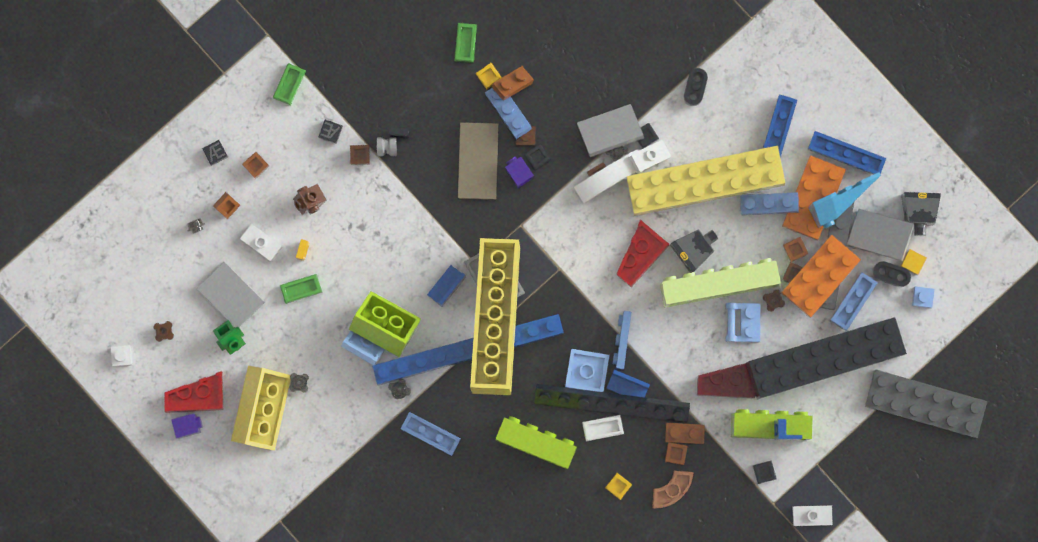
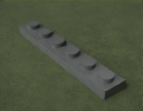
(840, 231)

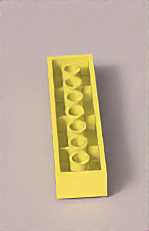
(706, 180)
(495, 317)

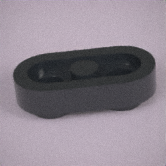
(694, 87)
(891, 274)

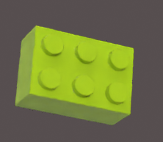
(384, 324)

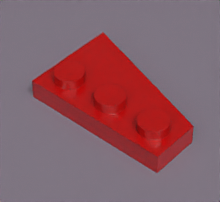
(642, 253)
(197, 396)

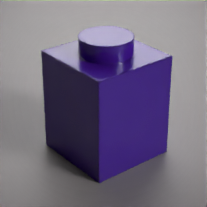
(518, 171)
(187, 425)

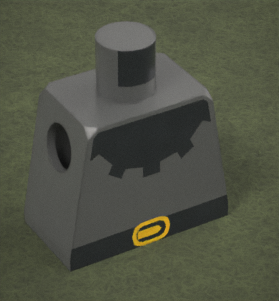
(920, 210)
(694, 248)

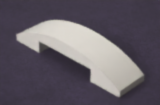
(605, 178)

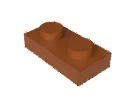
(512, 83)
(684, 433)

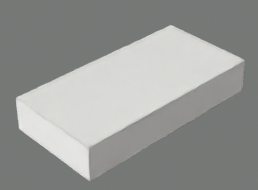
(602, 428)

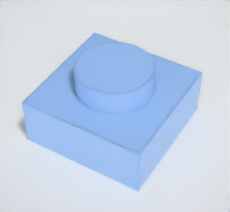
(923, 297)

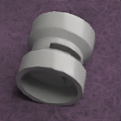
(386, 146)

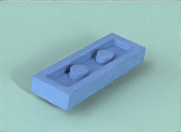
(509, 113)
(769, 203)
(853, 301)
(622, 340)
(430, 433)

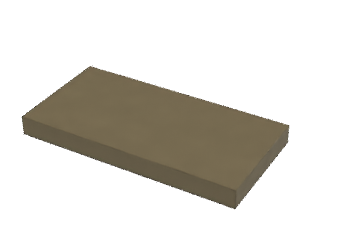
(478, 161)

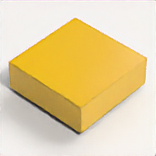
(488, 75)
(302, 250)
(913, 262)
(618, 486)

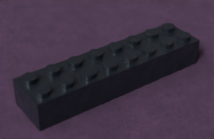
(825, 358)

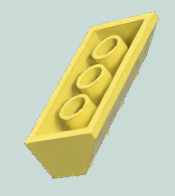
(261, 408)

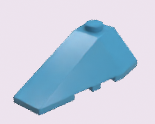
(832, 206)

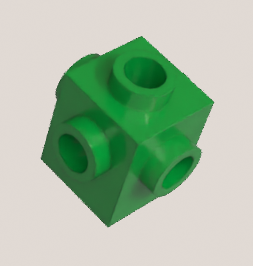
(229, 337)

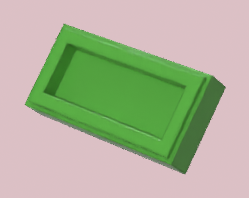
(465, 43)
(289, 84)
(301, 288)

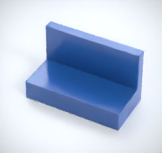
(446, 285)
(627, 385)
(780, 431)

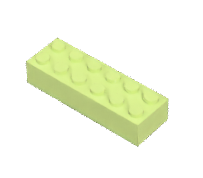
(720, 283)

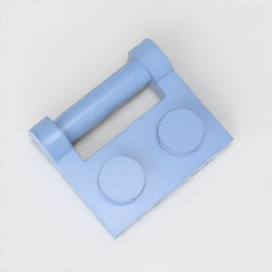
(748, 322)

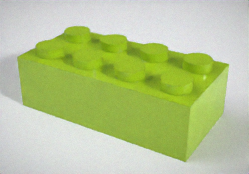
(762, 424)
(536, 443)

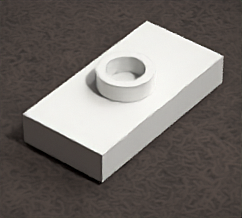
(650, 156)
(261, 242)
(812, 515)

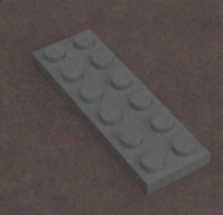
(926, 404)

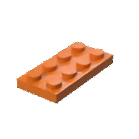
(817, 182)
(821, 276)

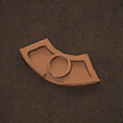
(673, 490)

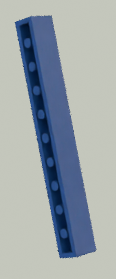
(460, 351)

